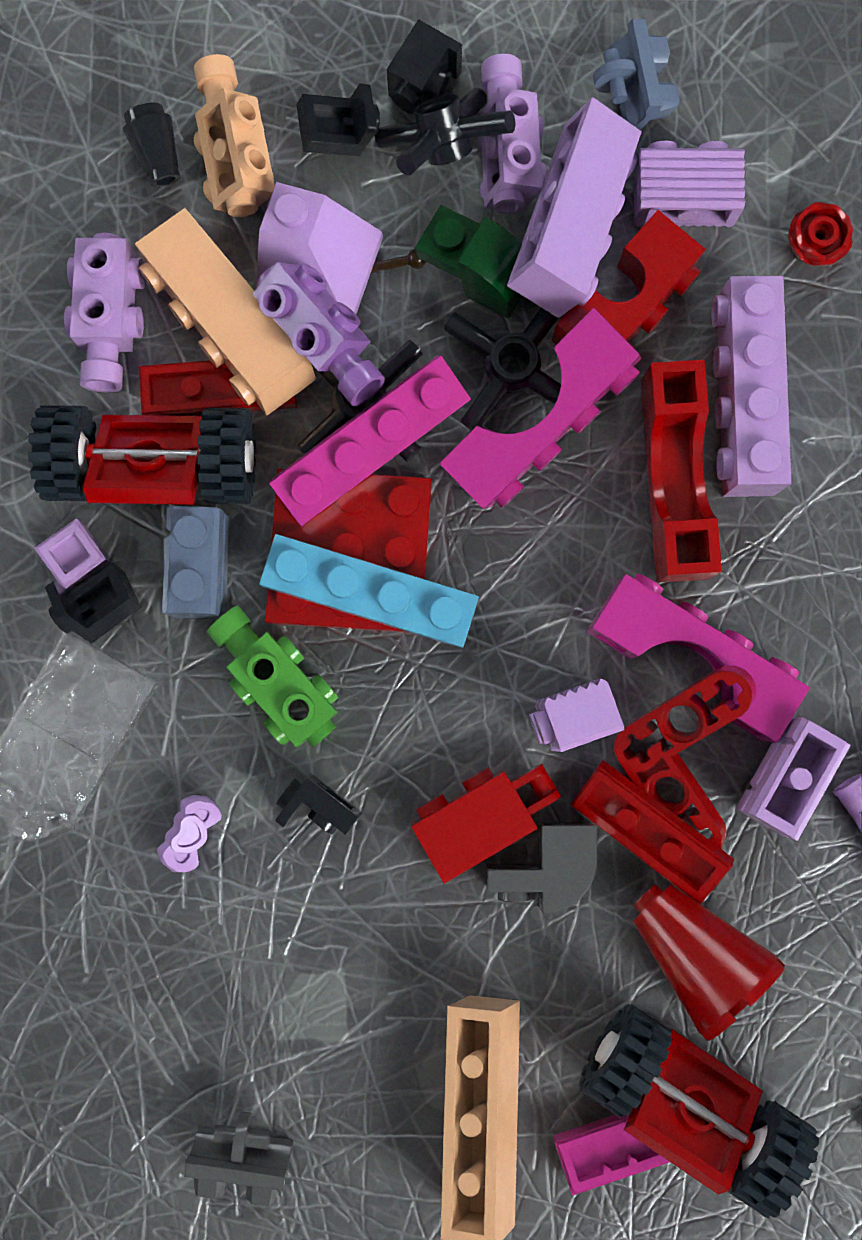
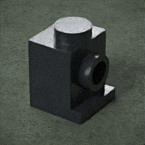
(423, 67)

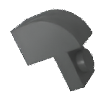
(563, 869)

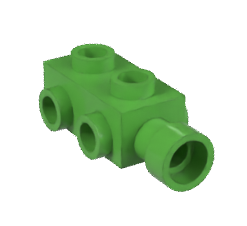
(284, 685)

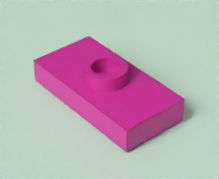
(602, 1154)

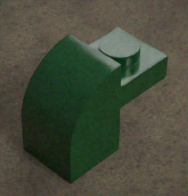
(476, 254)

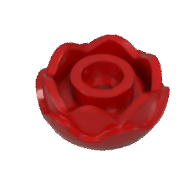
(828, 221)

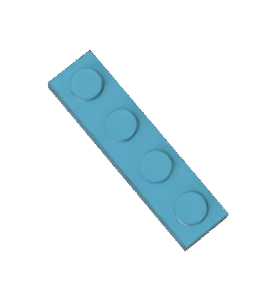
(369, 591)

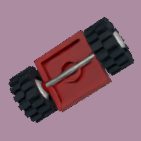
(143, 456)
(699, 1113)

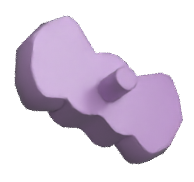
(188, 833)

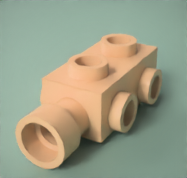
(231, 140)

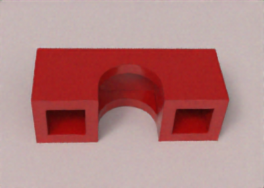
(659, 263)

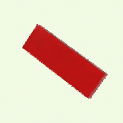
(190, 388)
(652, 832)

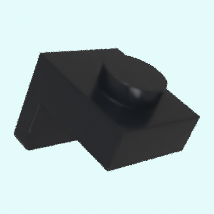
(338, 123)
(93, 606)

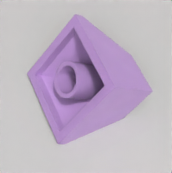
(320, 233)

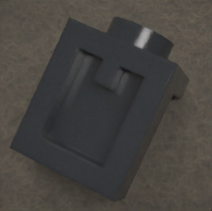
(328, 808)

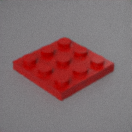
(375, 522)

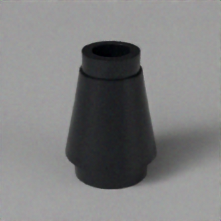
(153, 142)

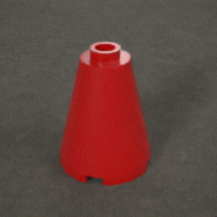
(704, 958)

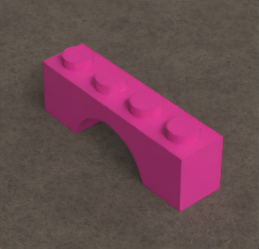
(591, 364)
(640, 618)

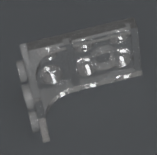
(67, 737)

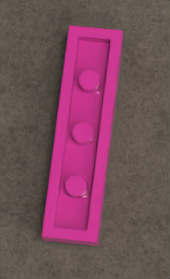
(369, 440)

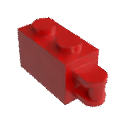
(480, 819)

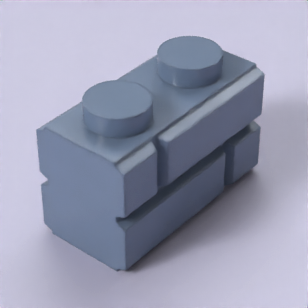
(195, 562)

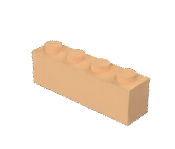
(223, 310)
(480, 1119)

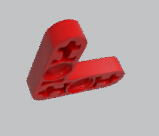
(664, 758)

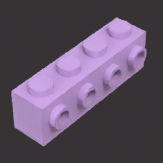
(576, 210)
(752, 386)

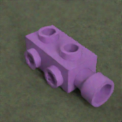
(314, 314)

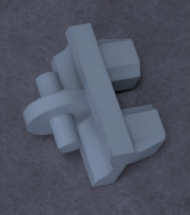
(632, 76)

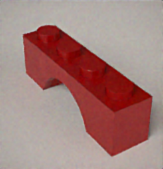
(674, 429)

